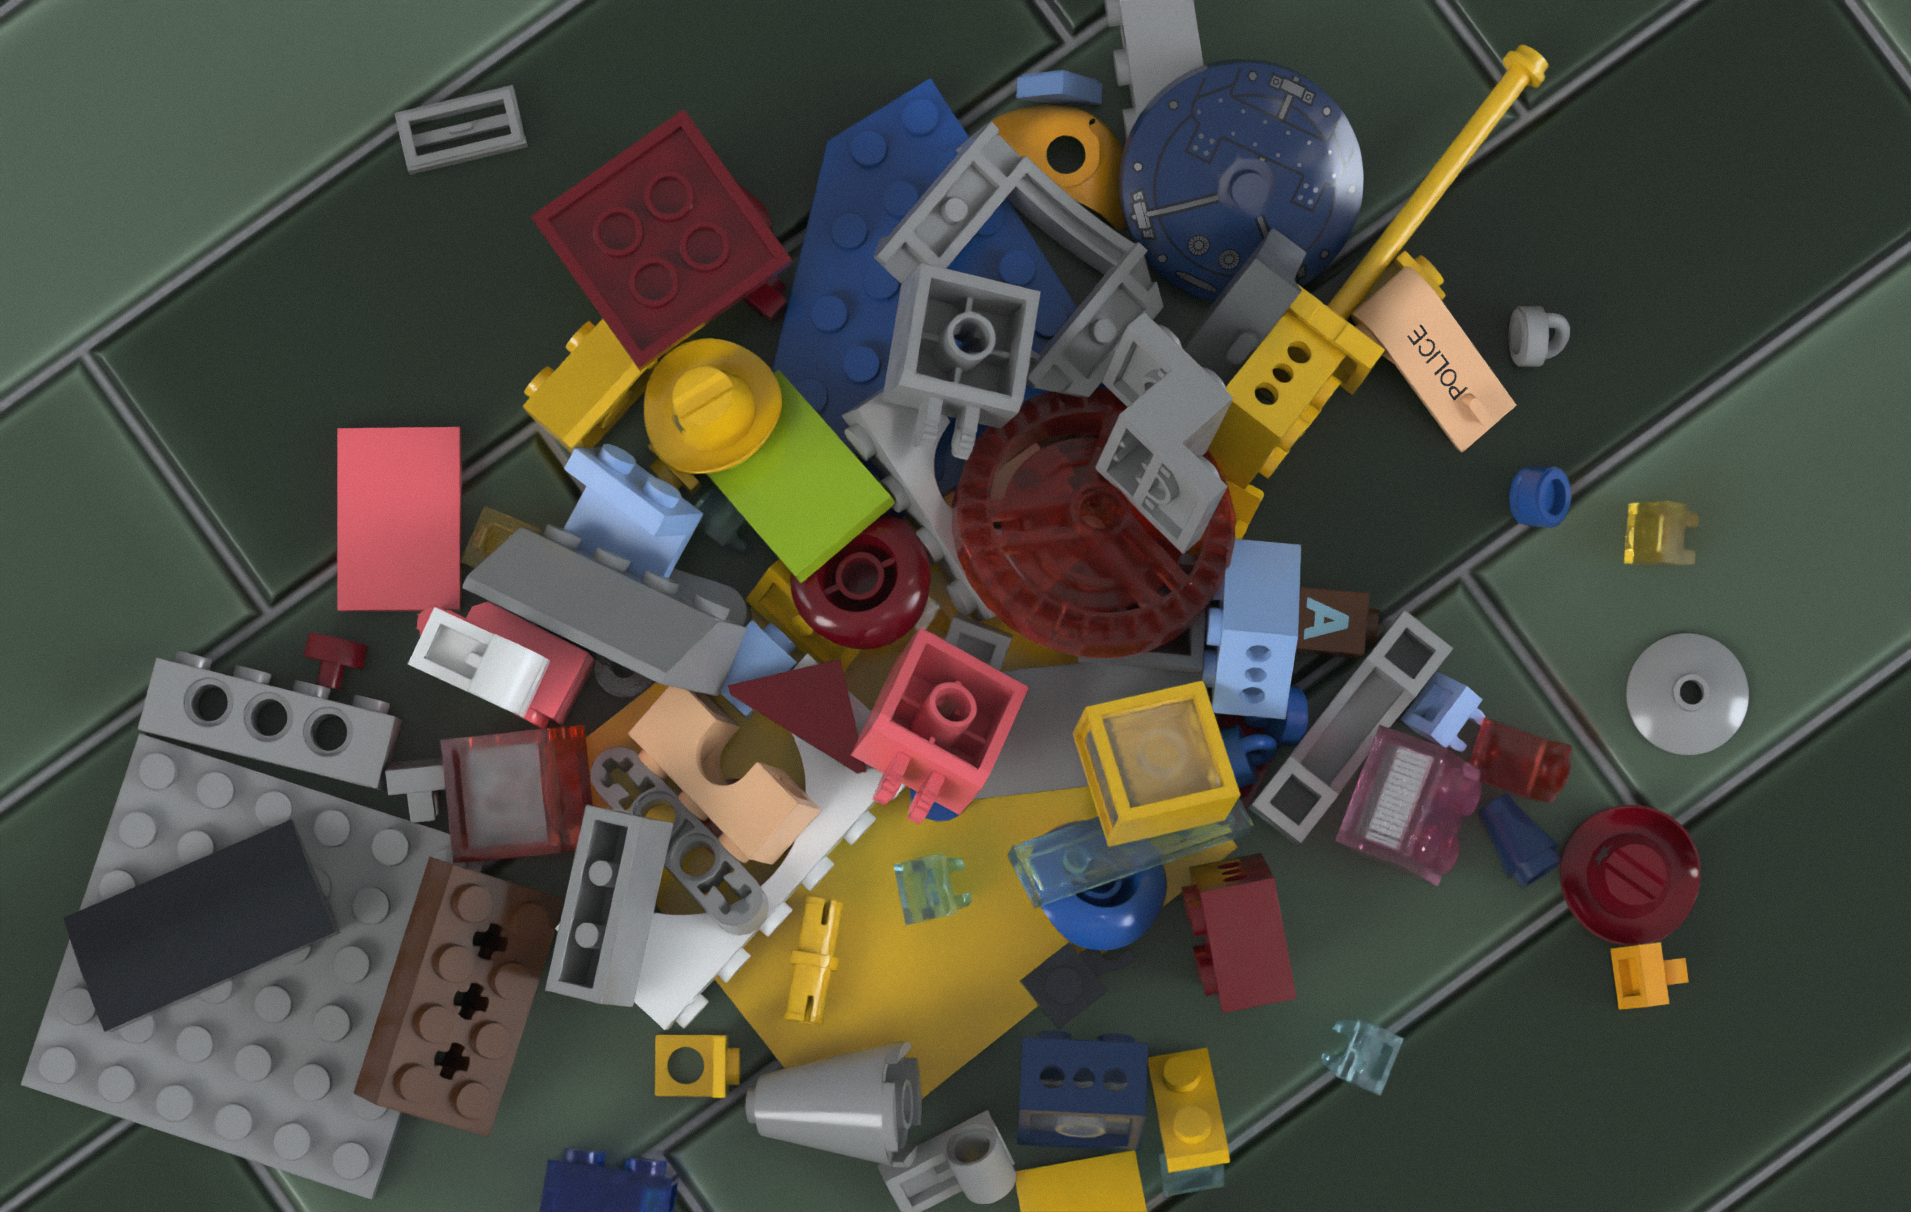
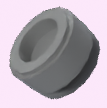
(1530, 335)

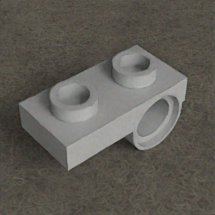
(960, 1159)

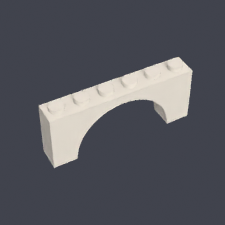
(693, 950)

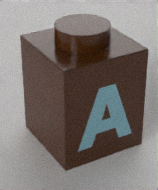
(1335, 623)

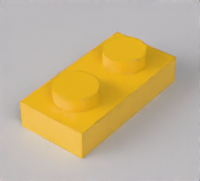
(775, 603)
(1188, 1110)

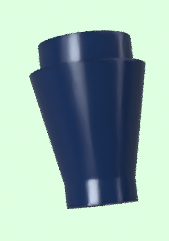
(1519, 841)

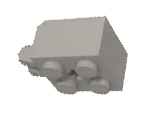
(939, 378)

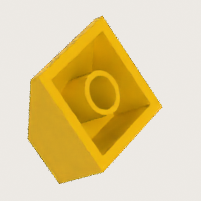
(588, 389)

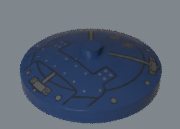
(1229, 160)

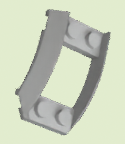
(964, 200)

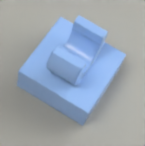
(1443, 710)

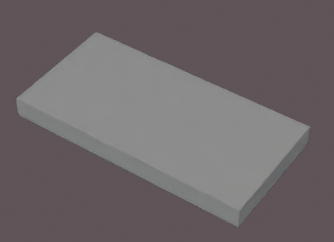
(1040, 744)

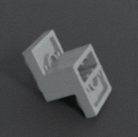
(1164, 432)

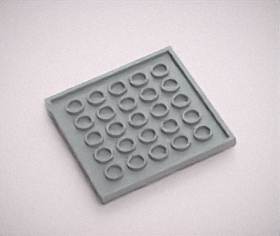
(278, 1051)

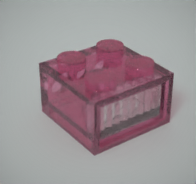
(1410, 806)

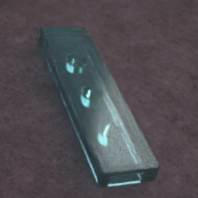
(1081, 860)

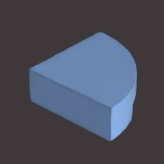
(1059, 88)

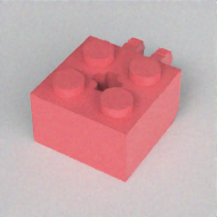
(567, 668)
(938, 725)

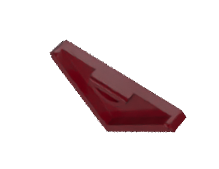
(810, 705)

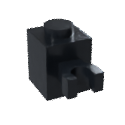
(1070, 981)

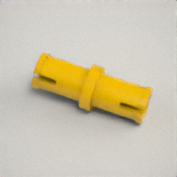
(814, 961)

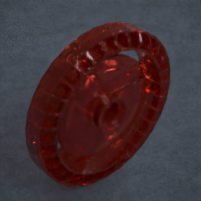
(1062, 556)

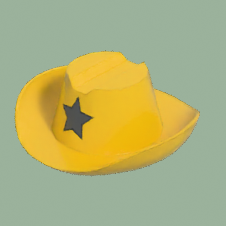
(710, 406)

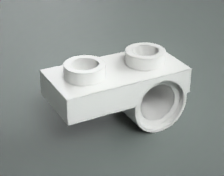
(479, 662)

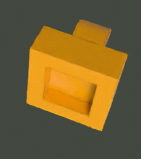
(1643, 975)

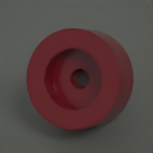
(334, 657)

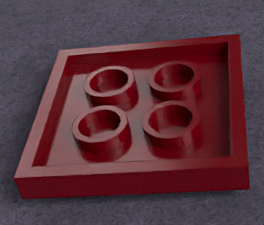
(661, 239)

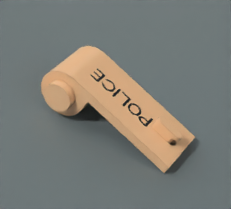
(1434, 357)

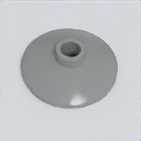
(1656, 701)

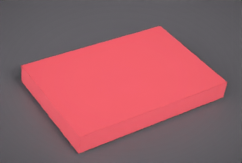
(399, 519)

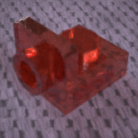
(1521, 761)

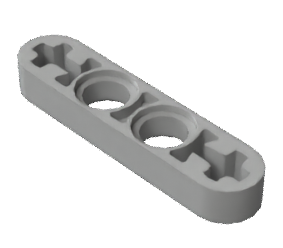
(686, 835)

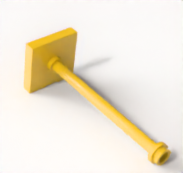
(1330, 321)

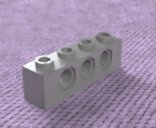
(174, 713)

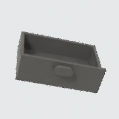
(1247, 307)

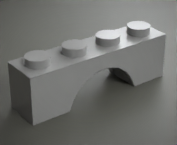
(887, 437)
(1347, 727)

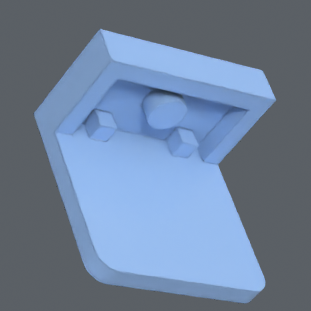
(629, 511)

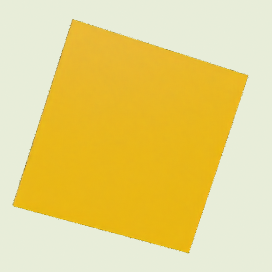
(928, 983)

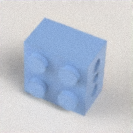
(1254, 630)

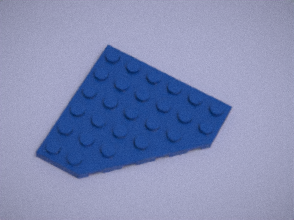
(847, 302)

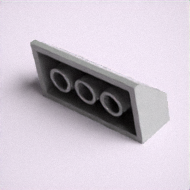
(611, 609)

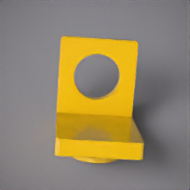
(720, 1066)

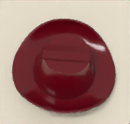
(869, 588)
(1630, 874)

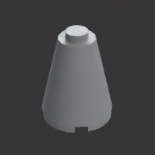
(844, 1104)

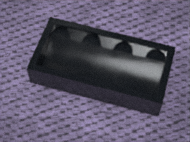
(200, 926)

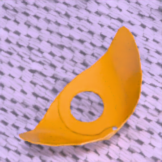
(1097, 181)

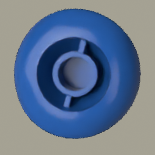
(1112, 912)

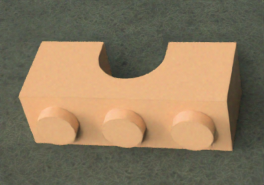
(685, 741)

